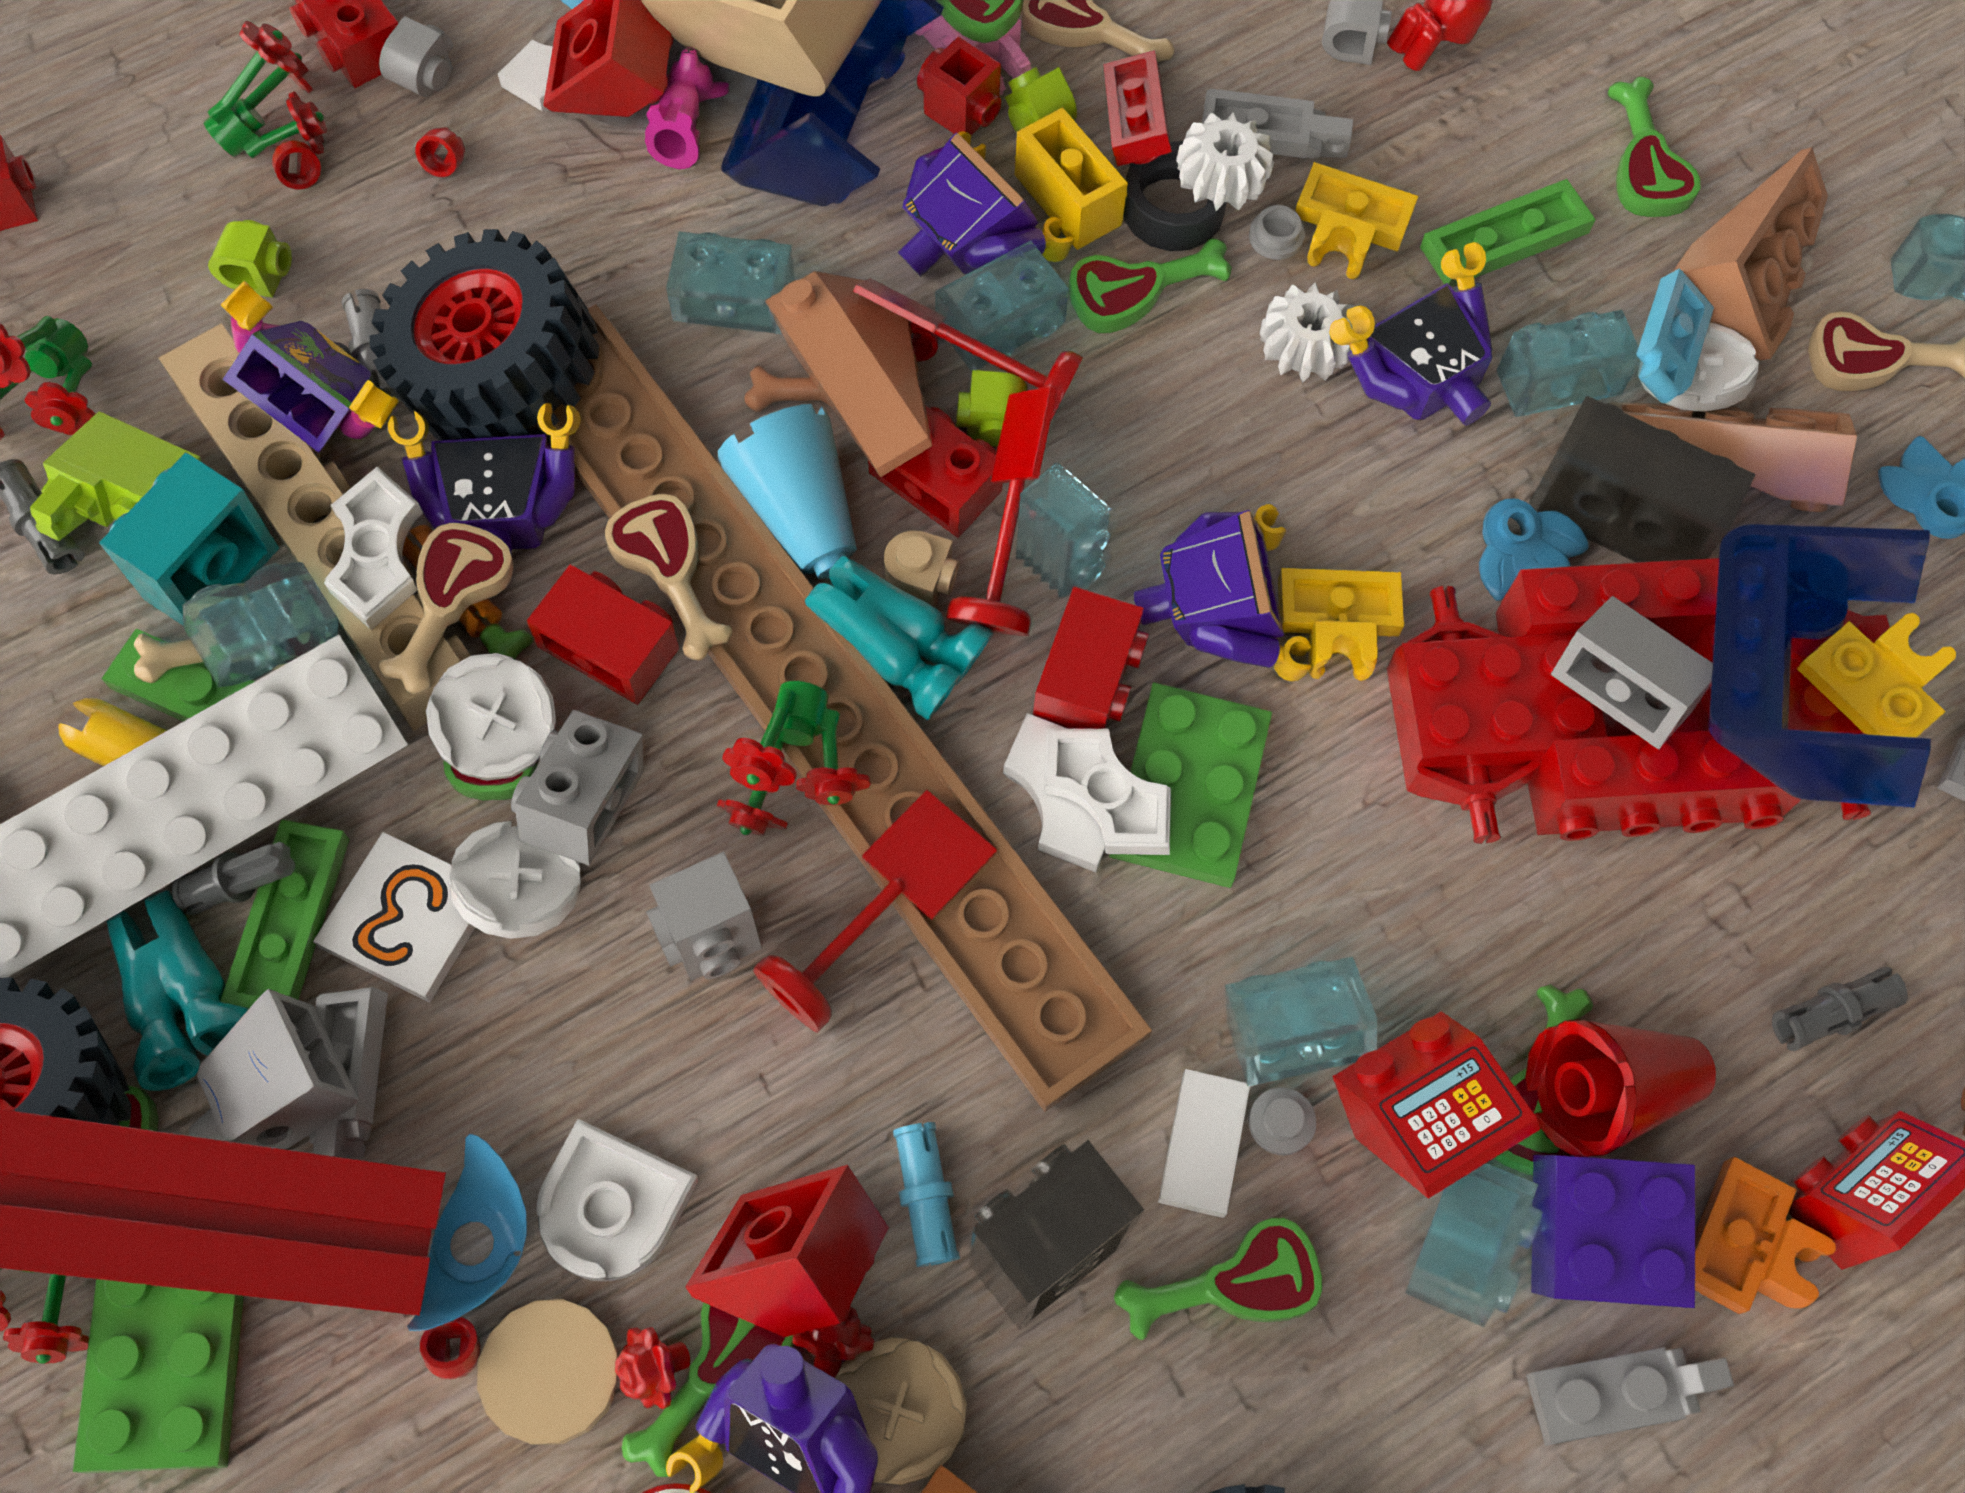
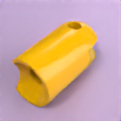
(107, 733)

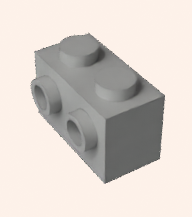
(1634, 671)
(578, 786)
(703, 919)

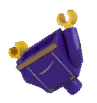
(970, 212)
(1224, 591)

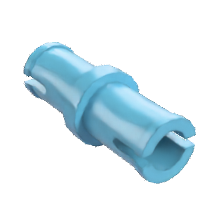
(926, 1194)

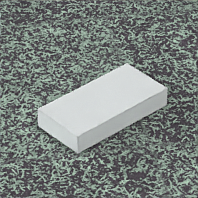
(1204, 1143)

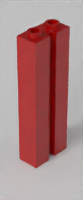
(213, 1215)

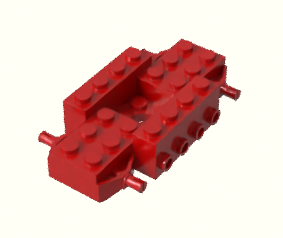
(1489, 717)

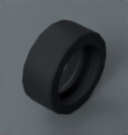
(1160, 227)

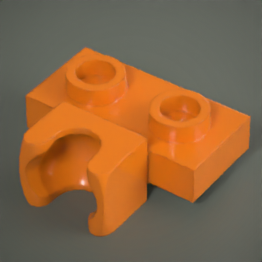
(1749, 1244)

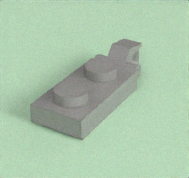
(1293, 124)
(356, 1031)
(1621, 1393)

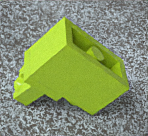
(100, 475)

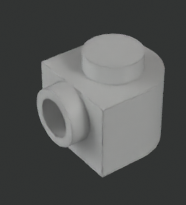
(1354, 29)
(417, 57)

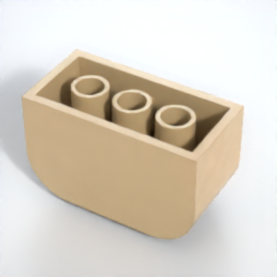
(771, 40)

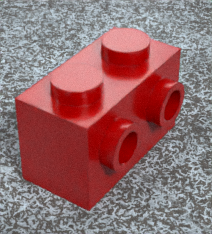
(347, 34)
(949, 478)
(604, 633)
(1089, 660)

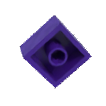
(1614, 1231)

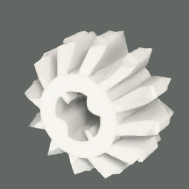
(1225, 161)
(1299, 332)

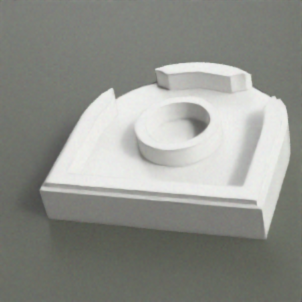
(609, 1205)

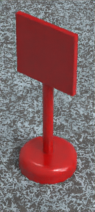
(1058, 377)
(1017, 460)
(922, 855)

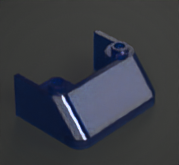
(799, 141)
(1798, 585)

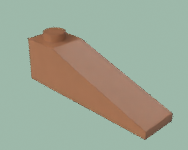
(1755, 254)
(859, 363)
(1792, 451)

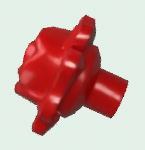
(837, 1344)
(649, 1367)

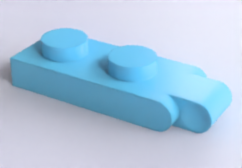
(1673, 336)

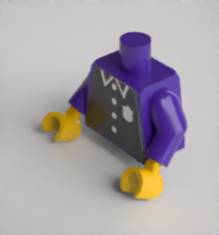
(1429, 350)
(494, 483)
(785, 1424)

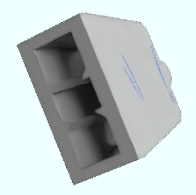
(273, 1077)

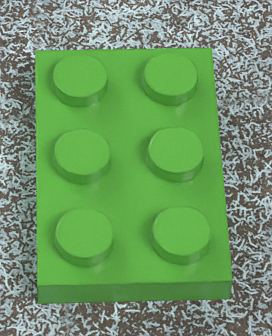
(1211, 762)
(158, 1379)

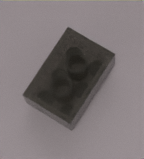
(1640, 487)
(1052, 1232)

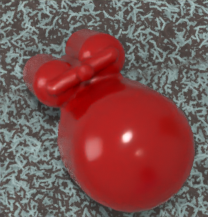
(1436, 21)

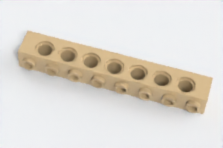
(296, 502)

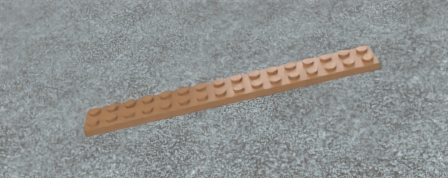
(1002, 934)

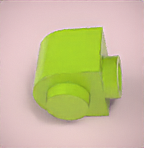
(1038, 96)
(250, 254)
(985, 404)

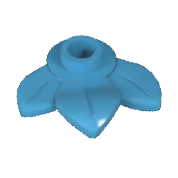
(1926, 486)
(1544, 542)

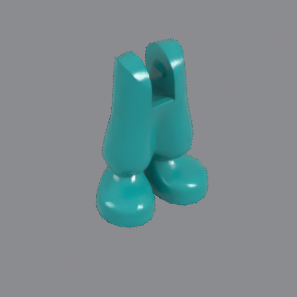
(895, 631)
(160, 983)

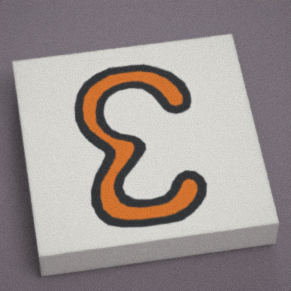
(398, 919)

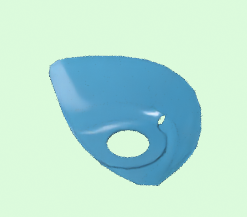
(486, 1196)

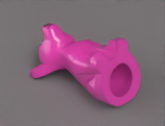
(672, 123)

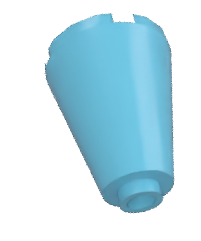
(795, 485)

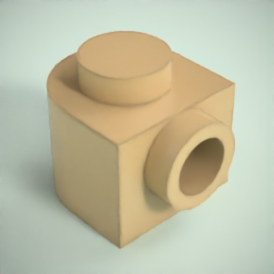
(921, 565)

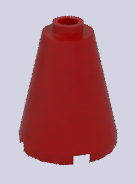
(1613, 1082)

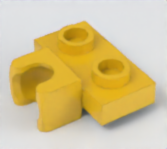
(1352, 215)
(1341, 613)
(1878, 681)

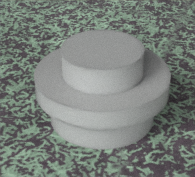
(1277, 232)
(1282, 1121)

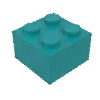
(188, 536)

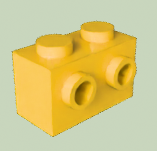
(1070, 177)

